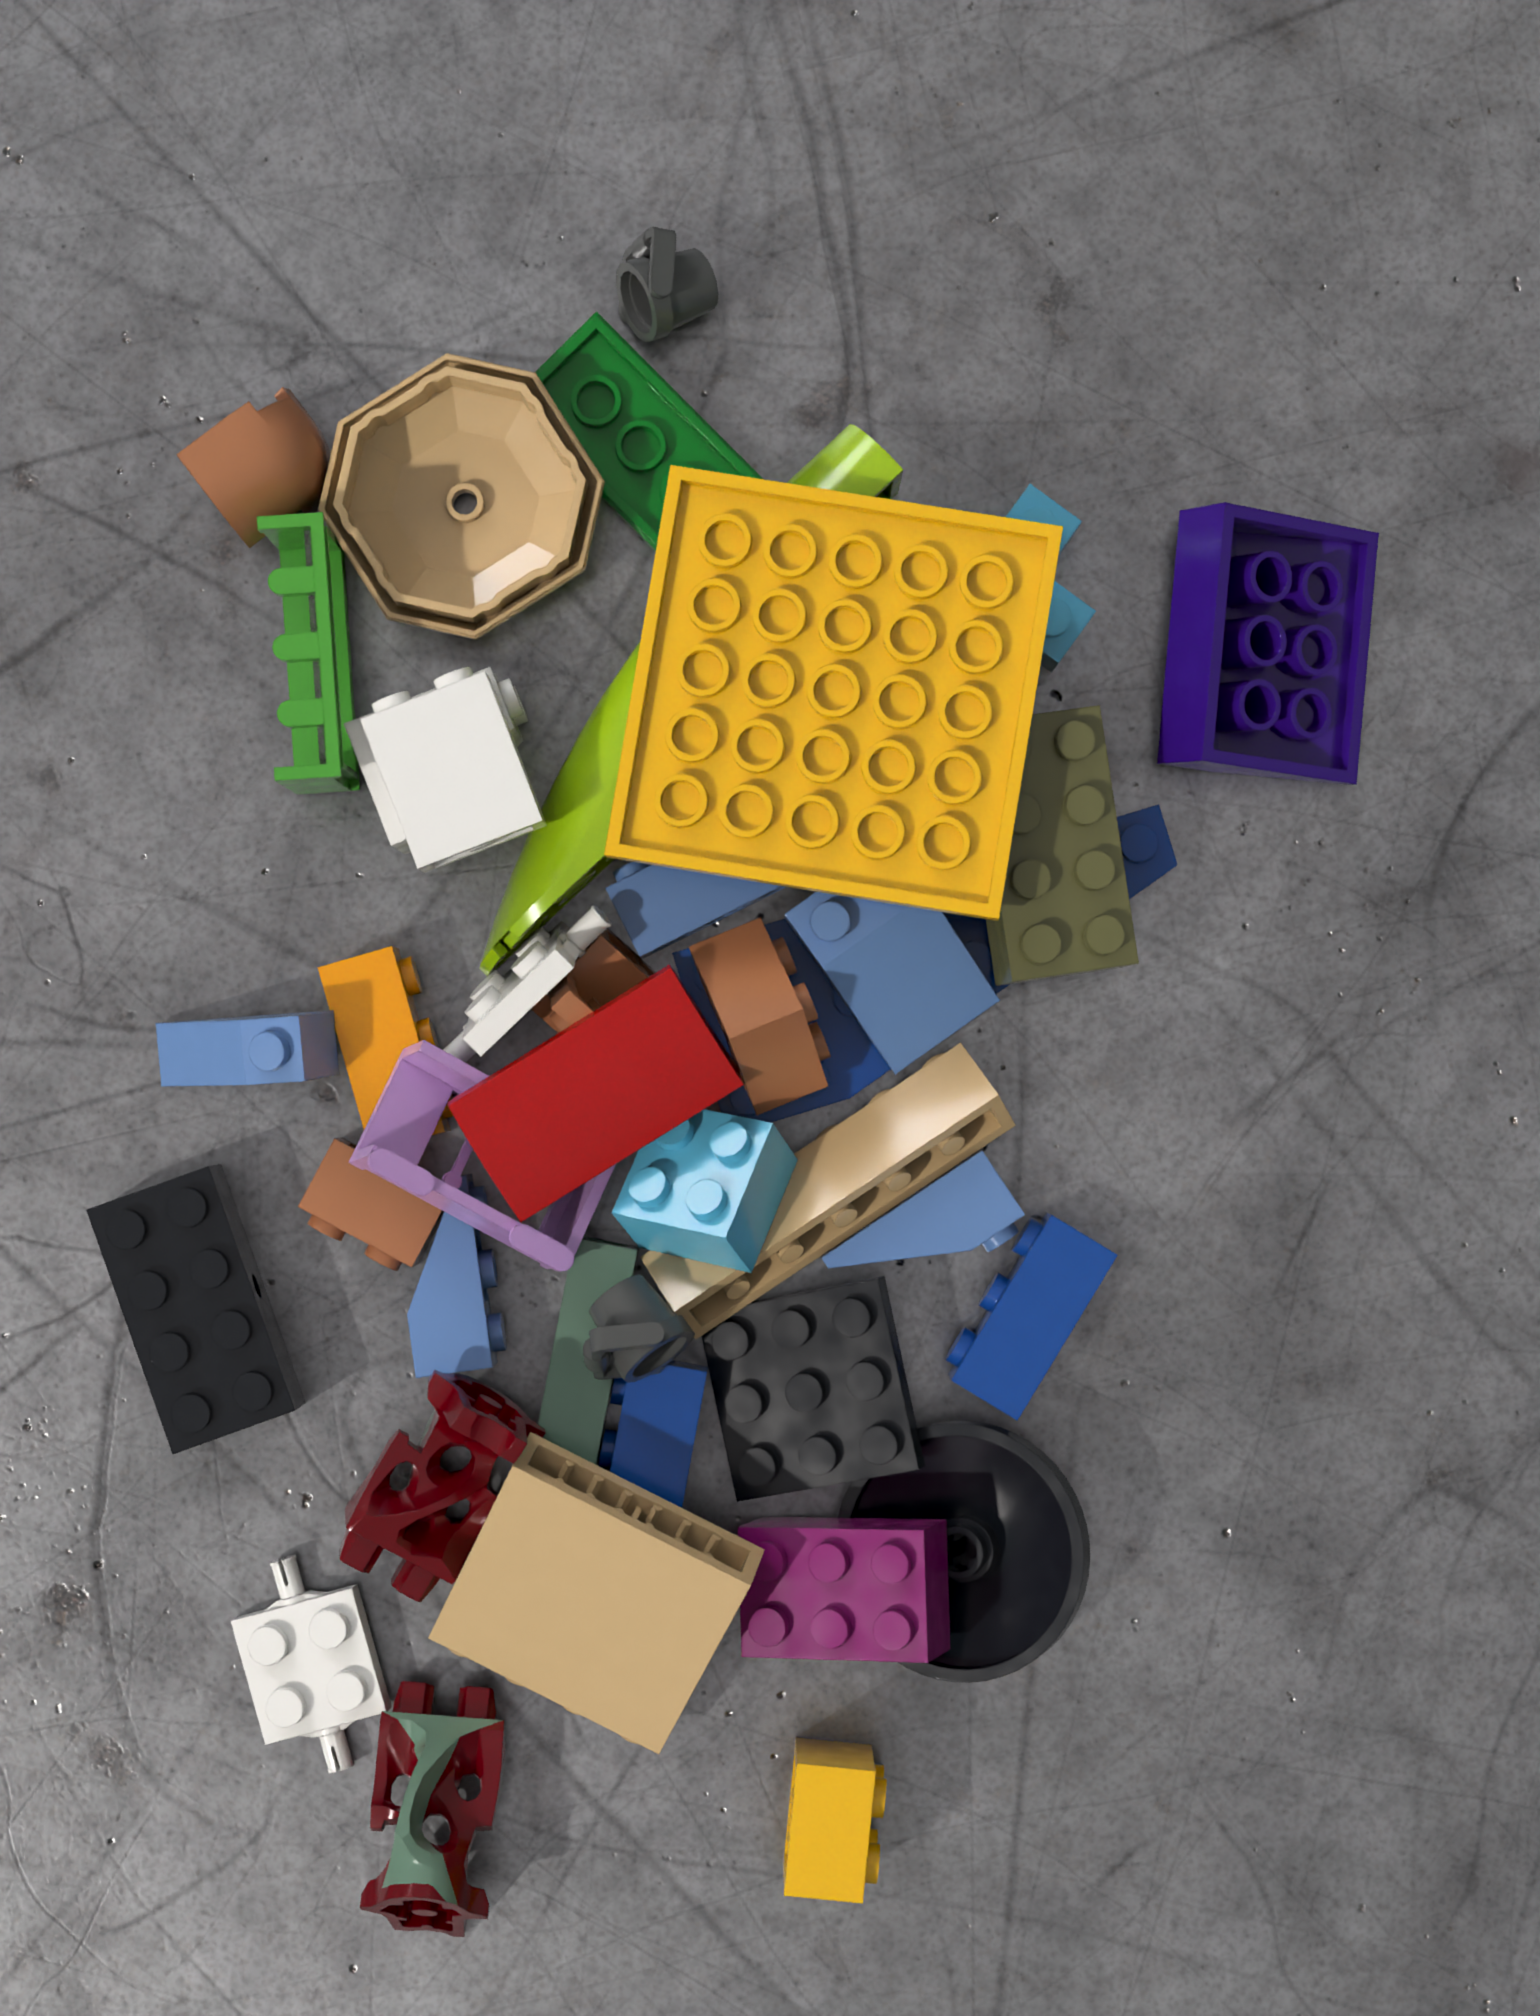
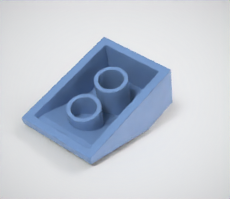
(894, 971)

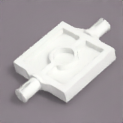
(541, 965)
(311, 1664)

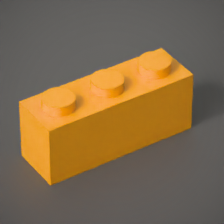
(376, 1021)

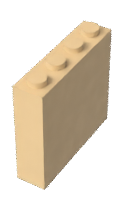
(596, 1593)

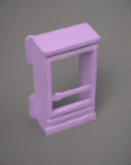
(402, 1130)

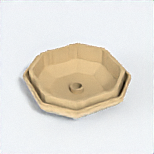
(450, 434)

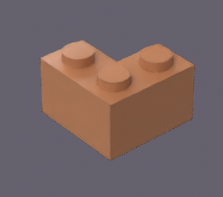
(763, 1014)

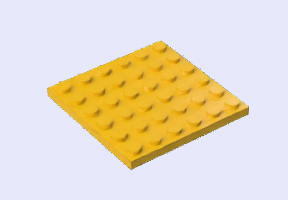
(834, 692)

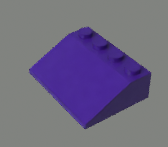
(1267, 645)

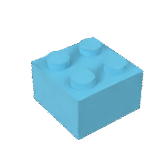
(707, 1189)

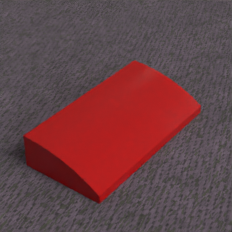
(595, 1093)

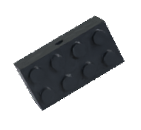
(196, 1308)

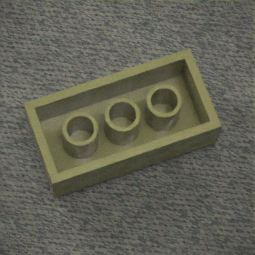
(1065, 870)

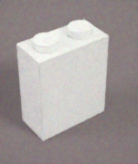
(452, 769)

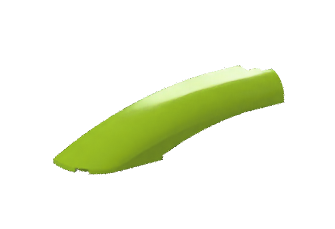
(571, 848)

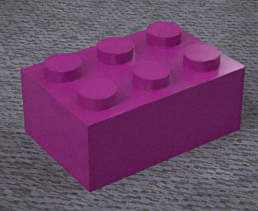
(847, 1589)

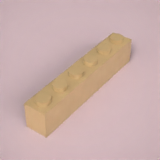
(847, 1182)

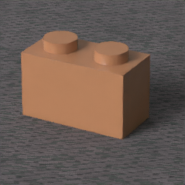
(369, 1209)

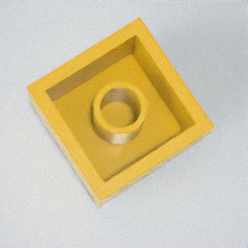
(829, 1821)

